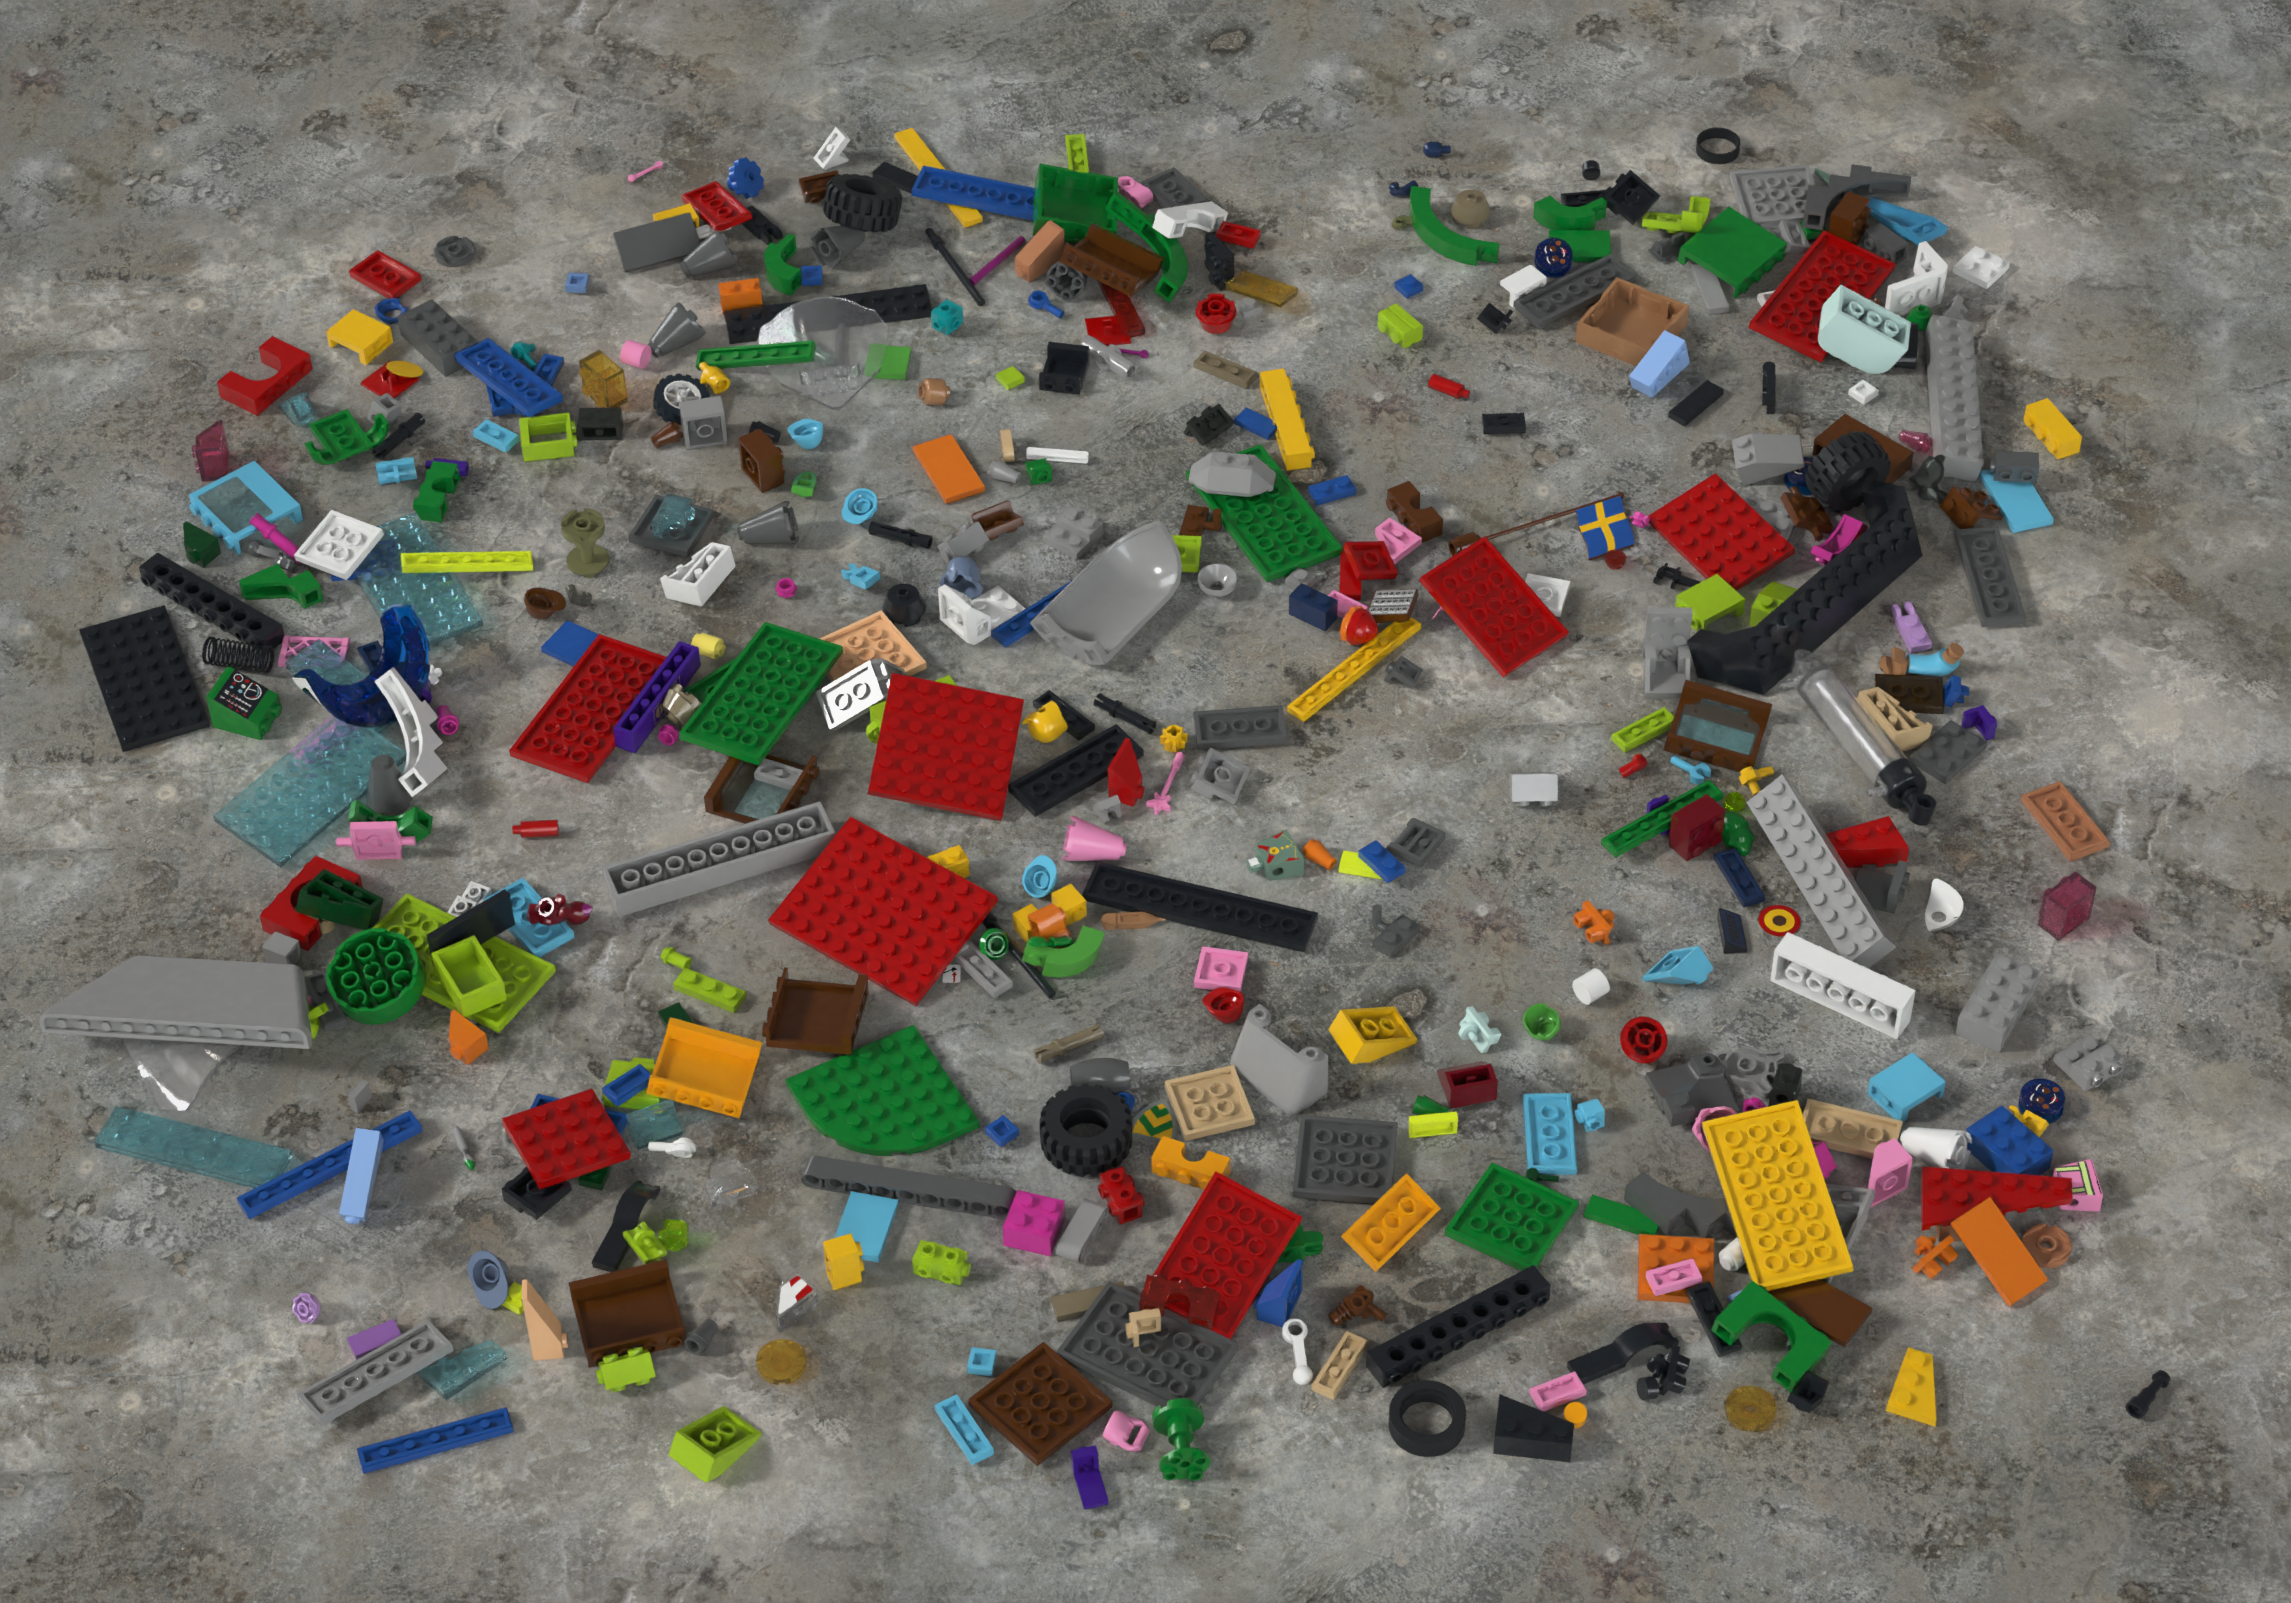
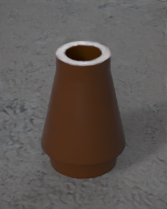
(669, 434)

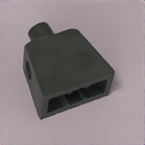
(1786, 1082)

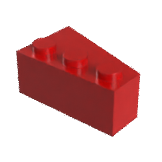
(1870, 843)

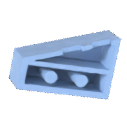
(1660, 364)

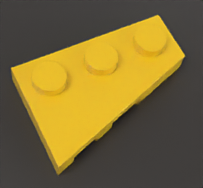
(1914, 1388)

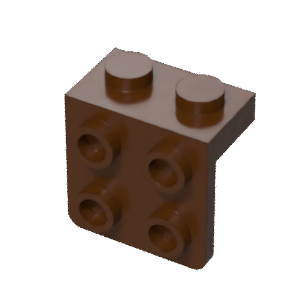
(1967, 506)

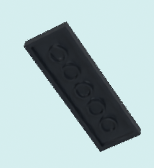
(1070, 771)

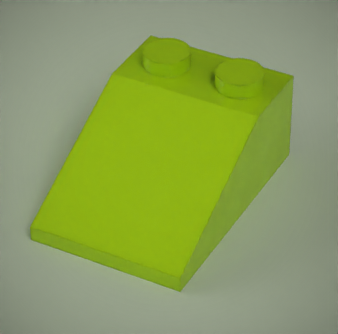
(1769, 600)
(713, 1443)

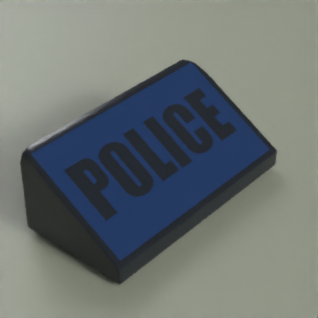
(1731, 932)

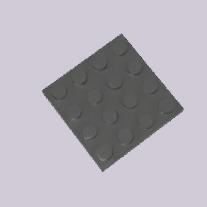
(1344, 1159)

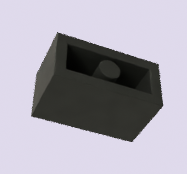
(600, 424)

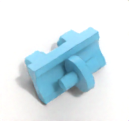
(396, 470)

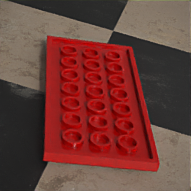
(1796, 305)
(577, 722)

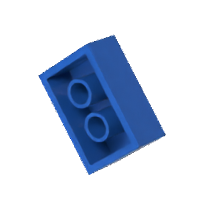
(2008, 1145)

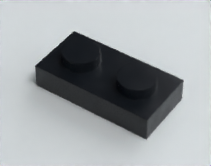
(1503, 423)

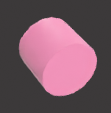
(635, 354)

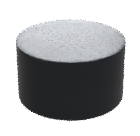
(1591, 170)
(1647, 1388)

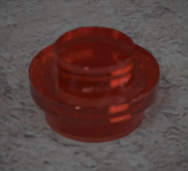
(1615, 559)

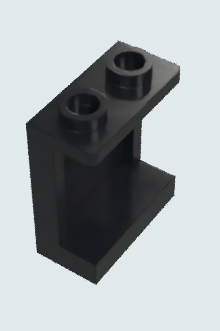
(1064, 368)

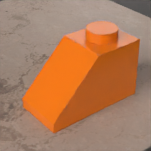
(465, 1039)

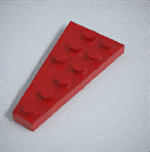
(1953, 1192)

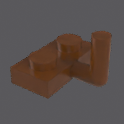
(1196, 521)

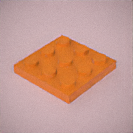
(1663, 1250)

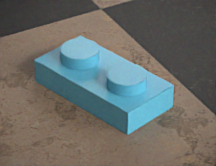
(496, 436)

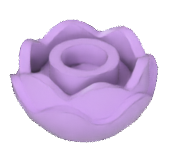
(306, 1307)

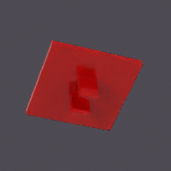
(1106, 330)
(384, 382)

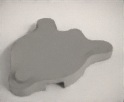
(1751, 1068)

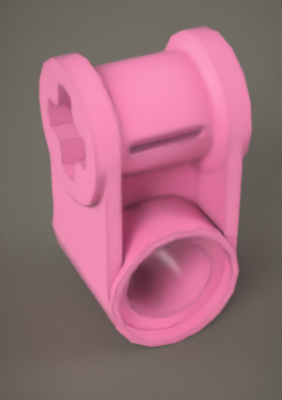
(1135, 192)

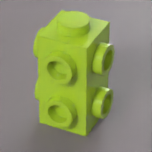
(941, 1262)
(617, 1371)

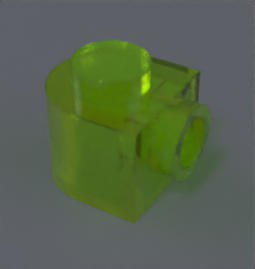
(674, 1235)

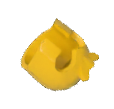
(1046, 724)

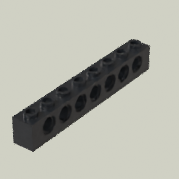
(210, 602)
(1475, 1316)

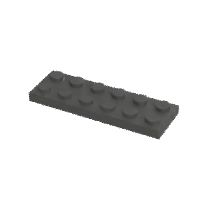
(1571, 291)
(1990, 577)

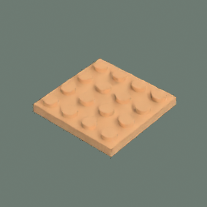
(873, 639)

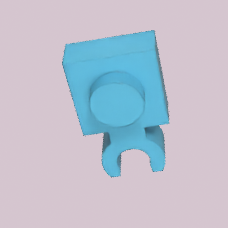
(862, 577)

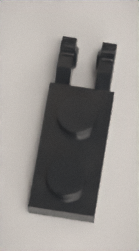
(761, 226)
(1769, 387)

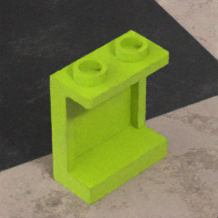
(1710, 601)

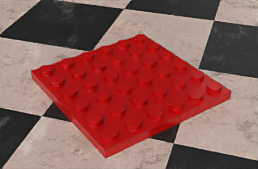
(946, 747)

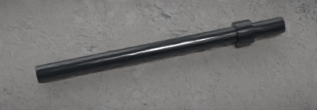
(938, 244)
(991, 922)

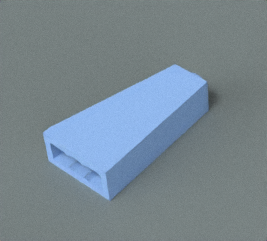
(361, 1175)

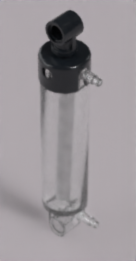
(1861, 737)

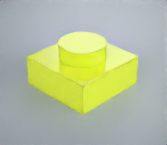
(514, 1299)

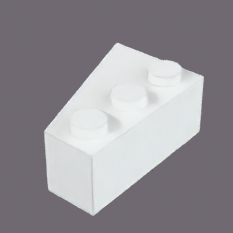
(701, 576)

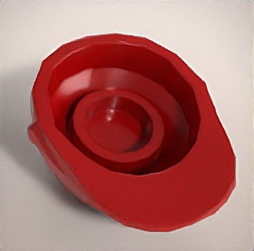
(1224, 1004)

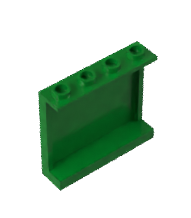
(1734, 250)

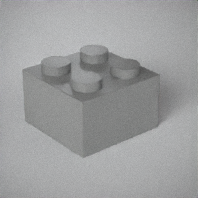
(703, 422)

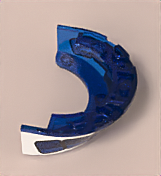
(363, 702)

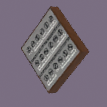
(1393, 605)

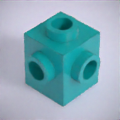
(947, 317)

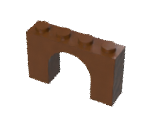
(1899, 456)

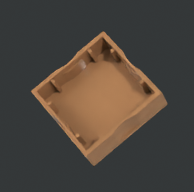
(1630, 321)

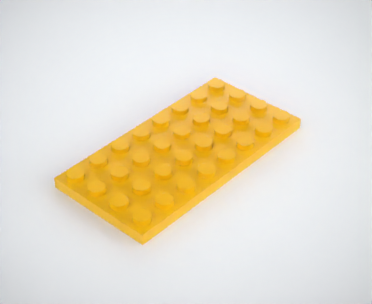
(1777, 1196)

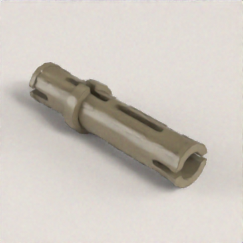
(1066, 1044)

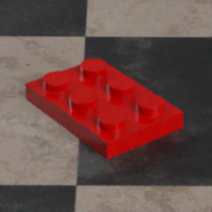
(385, 275)

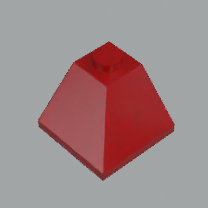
(1125, 776)

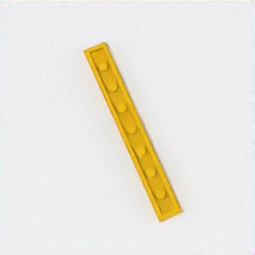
(921, 155)
(1352, 668)

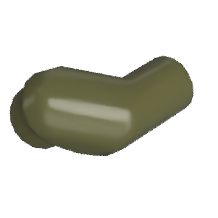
(1402, 222)

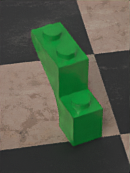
(274, 584)

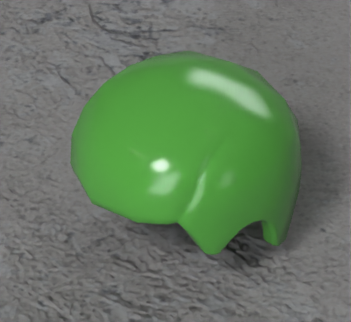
(1541, 1022)

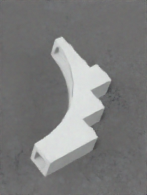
(420, 739)

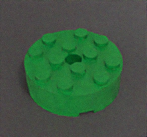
(376, 976)

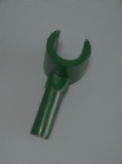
(1533, 1174)

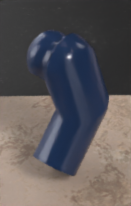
(1405, 190)

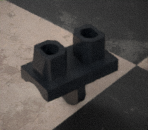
(1666, 1367)

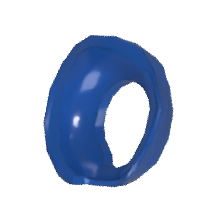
(388, 305)

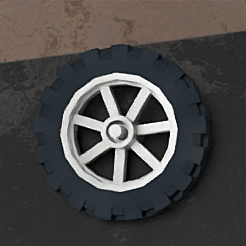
(682, 387)

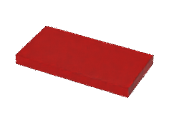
(717, 206)

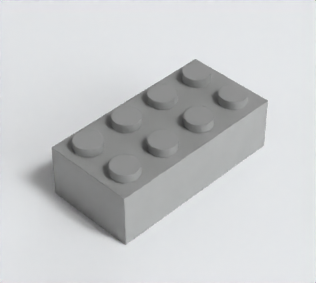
(1998, 1002)

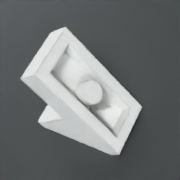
(831, 151)

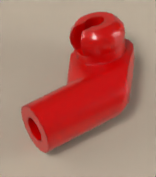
(1638, 763)

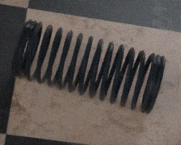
(215, 650)

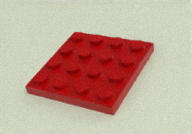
(566, 1138)

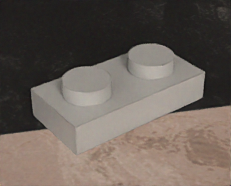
(777, 774)

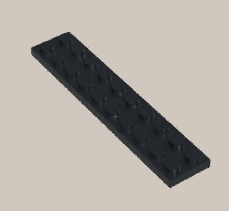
(890, 304)
(1200, 906)

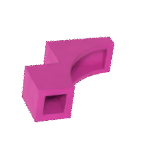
(1845, 533)

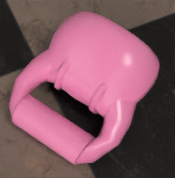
(1119, 1429)

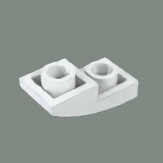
(473, 895)

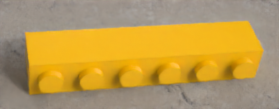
(1286, 415)

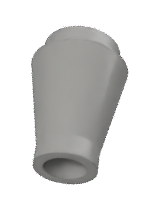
(1001, 471)

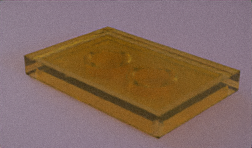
(1262, 288)

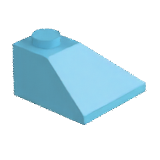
(1681, 967)

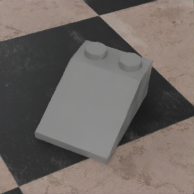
(1766, 456)

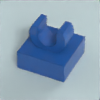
(1954, 691)

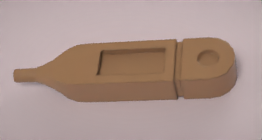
(1128, 920)

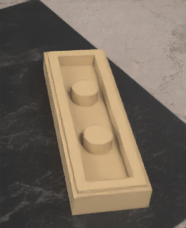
(1340, 1365)

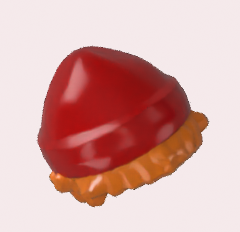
(1358, 626)

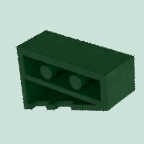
(339, 901)

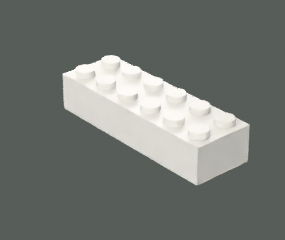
(1842, 985)

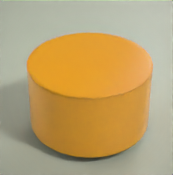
(1575, 1413)

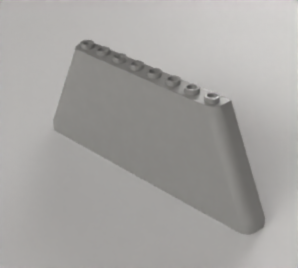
(190, 1003)

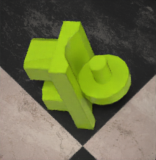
(645, 1243)

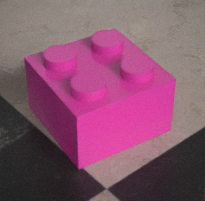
(1034, 1223)

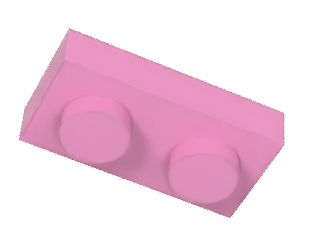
(1673, 1277)

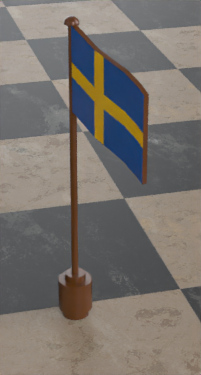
(1599, 522)

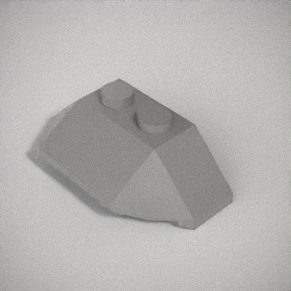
(1232, 474)

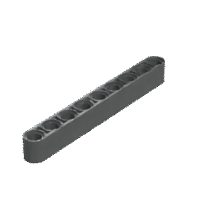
(909, 1186)

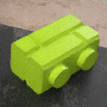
(1400, 326)

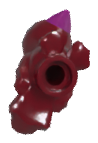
(556, 909)

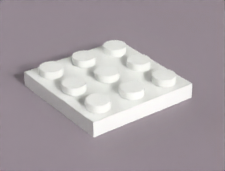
(339, 544)

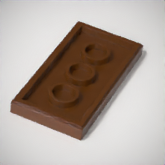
(1825, 1309)

